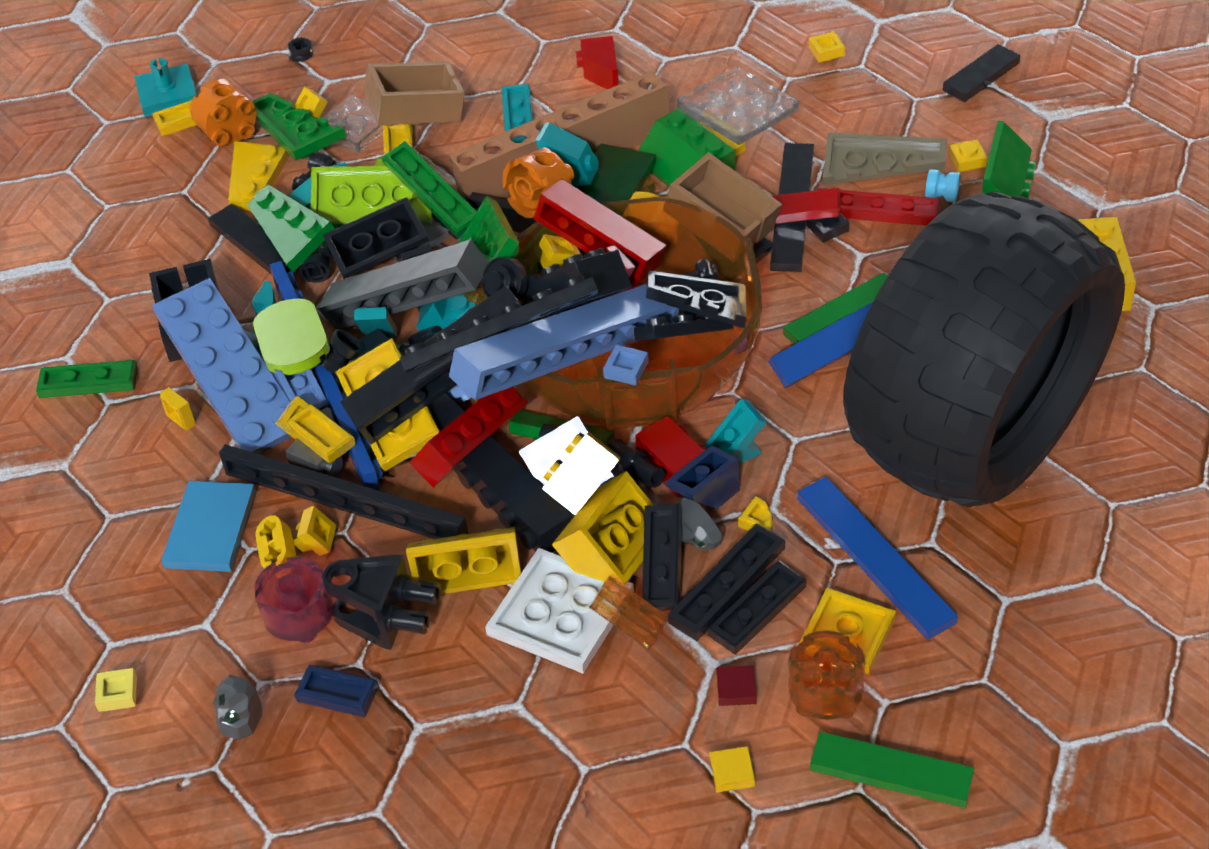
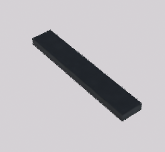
(790, 236)

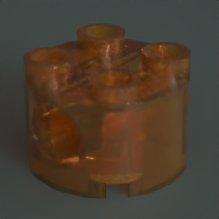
(826, 676)

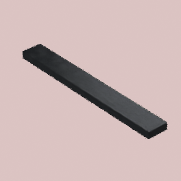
(341, 494)

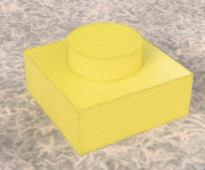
(116, 690)

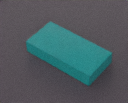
(375, 318)

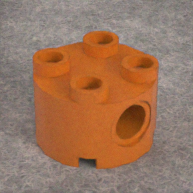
(223, 112)
(531, 176)

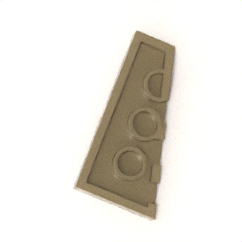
(877, 156)

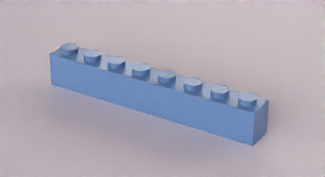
(553, 342)

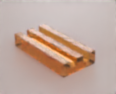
(631, 607)

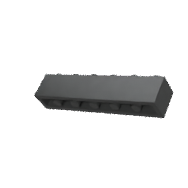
(406, 283)

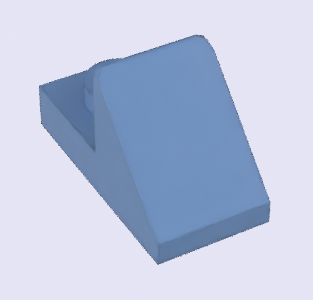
(301, 385)

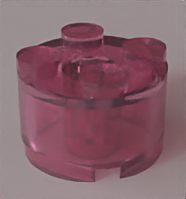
(293, 599)

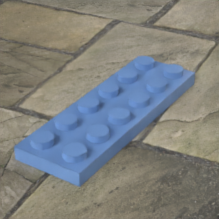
(225, 365)

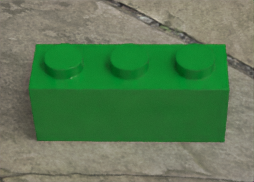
(681, 143)
(1008, 164)

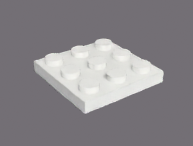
(551, 613)

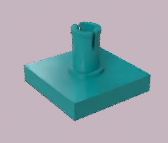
(164, 87)

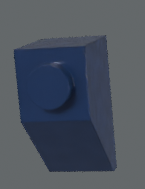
(708, 478)

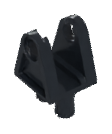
(381, 596)

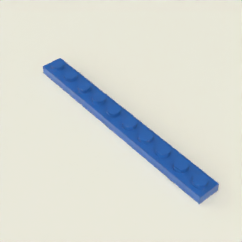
(367, 469)

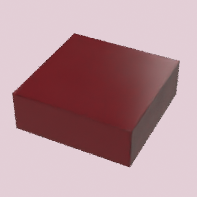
(736, 685)

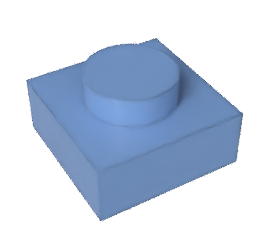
(625, 365)

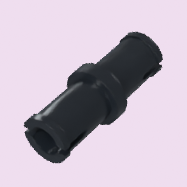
(637, 464)

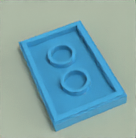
(209, 526)

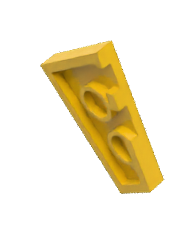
(252, 170)

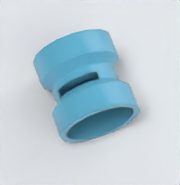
(941, 185)

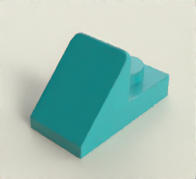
(443, 312)
(738, 432)

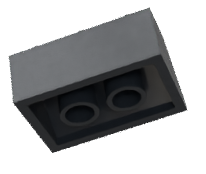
(375, 237)

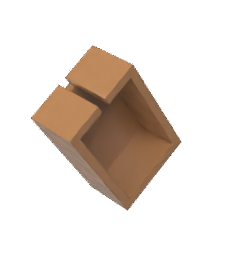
(413, 93)
(728, 195)

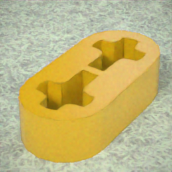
(282, 541)

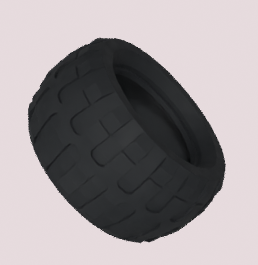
(982, 347)

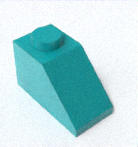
(571, 150)

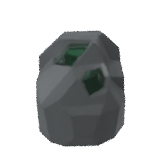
(698, 526)
(237, 707)

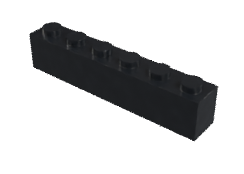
(399, 395)

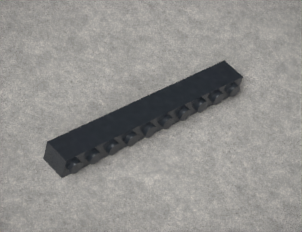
(498, 477)

